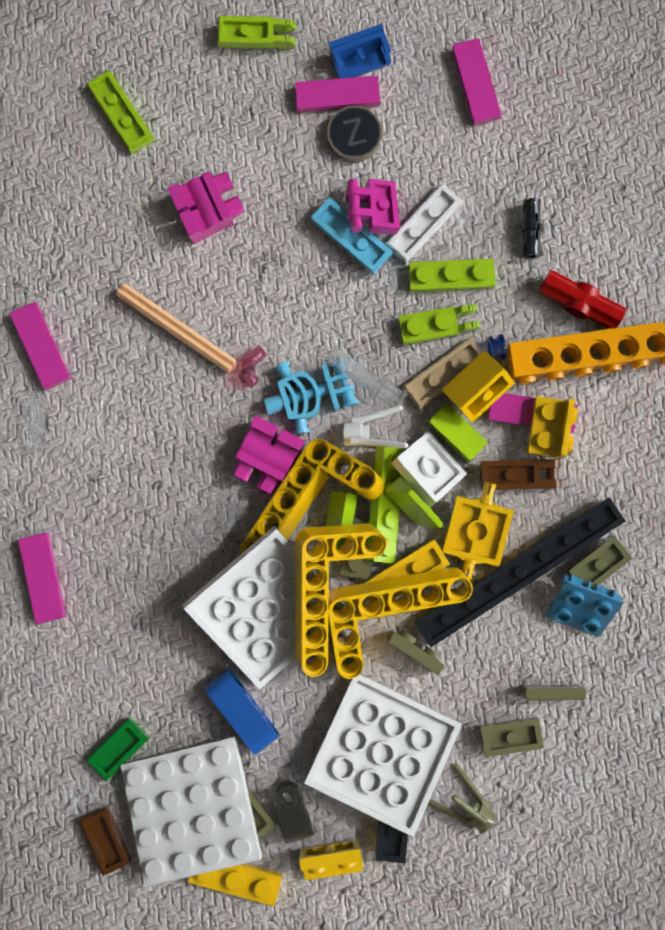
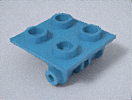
(584, 607)

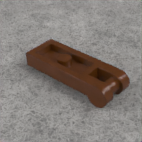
(520, 474)

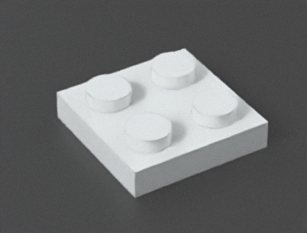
(429, 468)

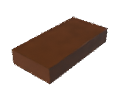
(105, 840)

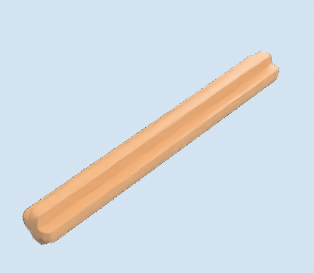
(176, 328)

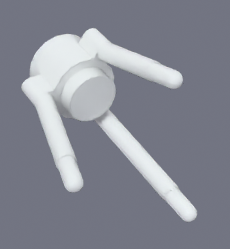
(358, 435)

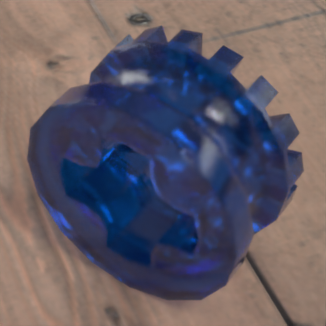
(496, 347)

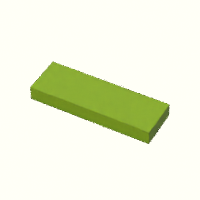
(120, 112)

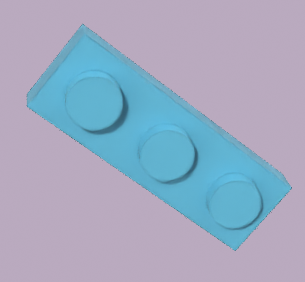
(361, 245)

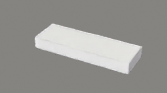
(424, 223)

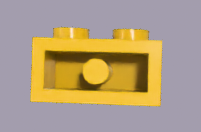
(478, 386)

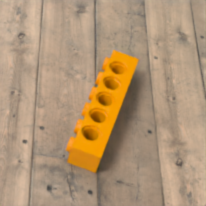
(578, 345)

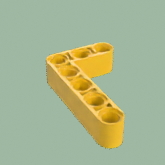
(305, 493)
(318, 585)
(384, 605)

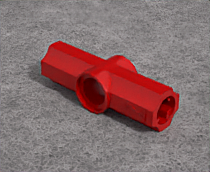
(582, 300)

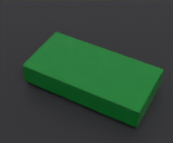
(118, 749)

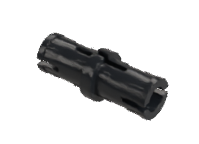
(531, 228)

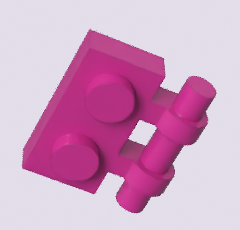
(381, 206)

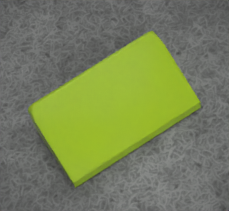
(457, 432)
(413, 504)
(341, 511)

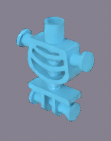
(283, 401)

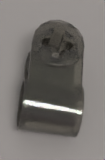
(293, 815)

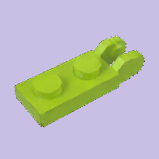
(254, 32)
(436, 324)

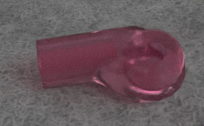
(248, 366)

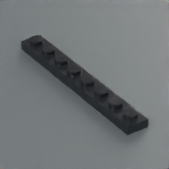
(521, 571)

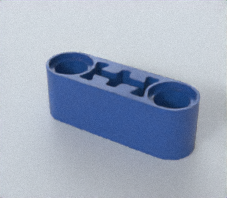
(241, 711)

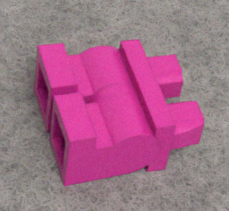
(203, 207)
(268, 459)

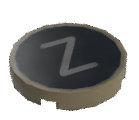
(354, 133)

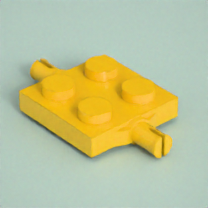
(478, 530)

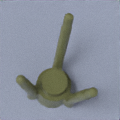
(477, 814)

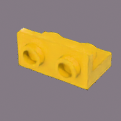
(552, 427)
(331, 859)

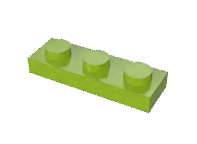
(451, 275)

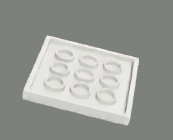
(252, 608)
(383, 754)
(191, 811)

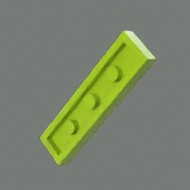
(384, 511)

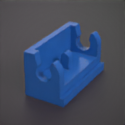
(360, 52)

